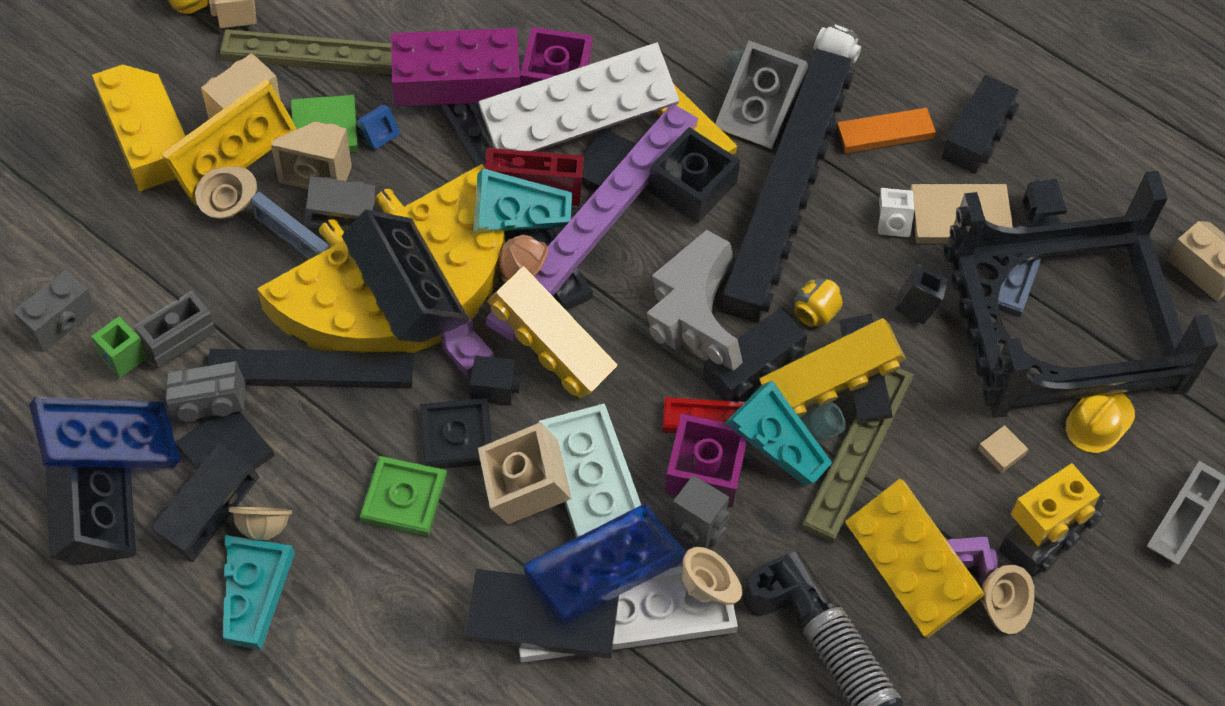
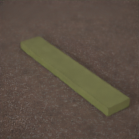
(308, 51)
(852, 465)

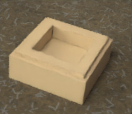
(1003, 449)

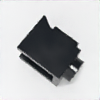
(1043, 202)

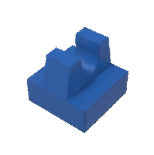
(378, 127)

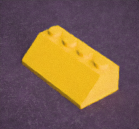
(140, 120)

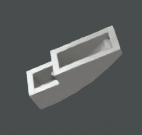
(1188, 513)

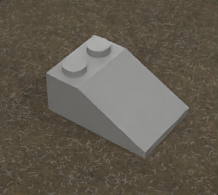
(762, 94)

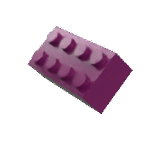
(453, 66)

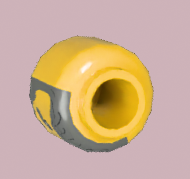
(817, 302)

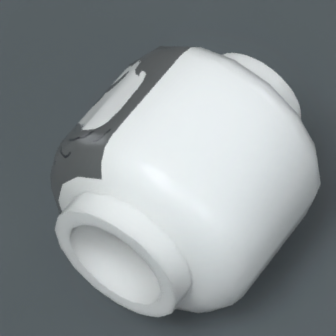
(838, 41)

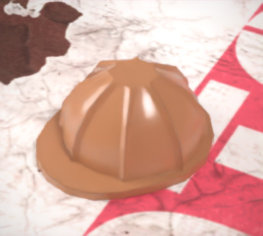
(521, 252)

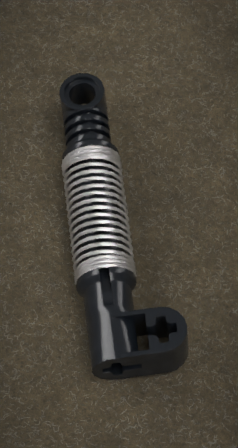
(823, 625)

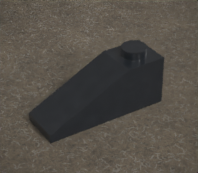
(872, 399)

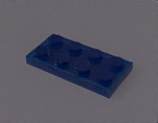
(103, 433)
(604, 563)

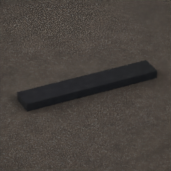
(320, 367)

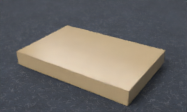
(937, 205)

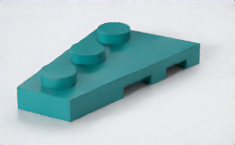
(518, 204)
(779, 433)
(253, 588)

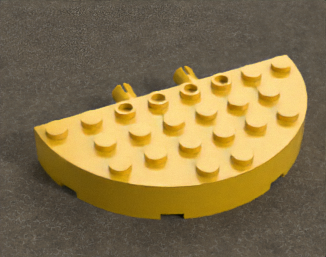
(334, 307)

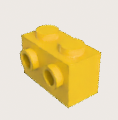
(1055, 505)

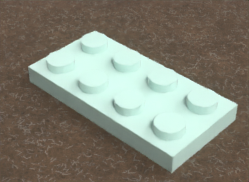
(593, 467)

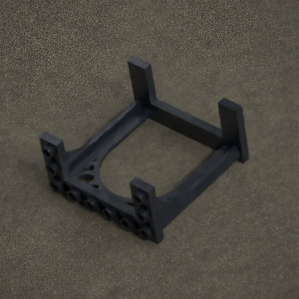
(1006, 374)

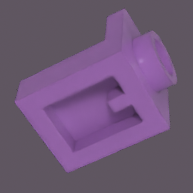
(462, 346)
(976, 552)

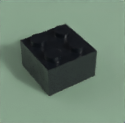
(693, 174)

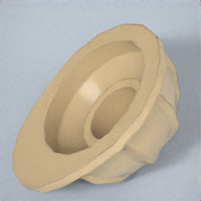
(225, 191)
(260, 522)
(709, 577)
(1009, 598)

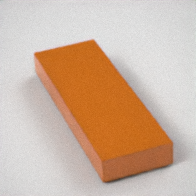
(885, 130)

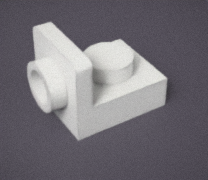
(896, 212)

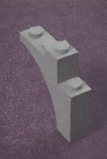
(686, 299)

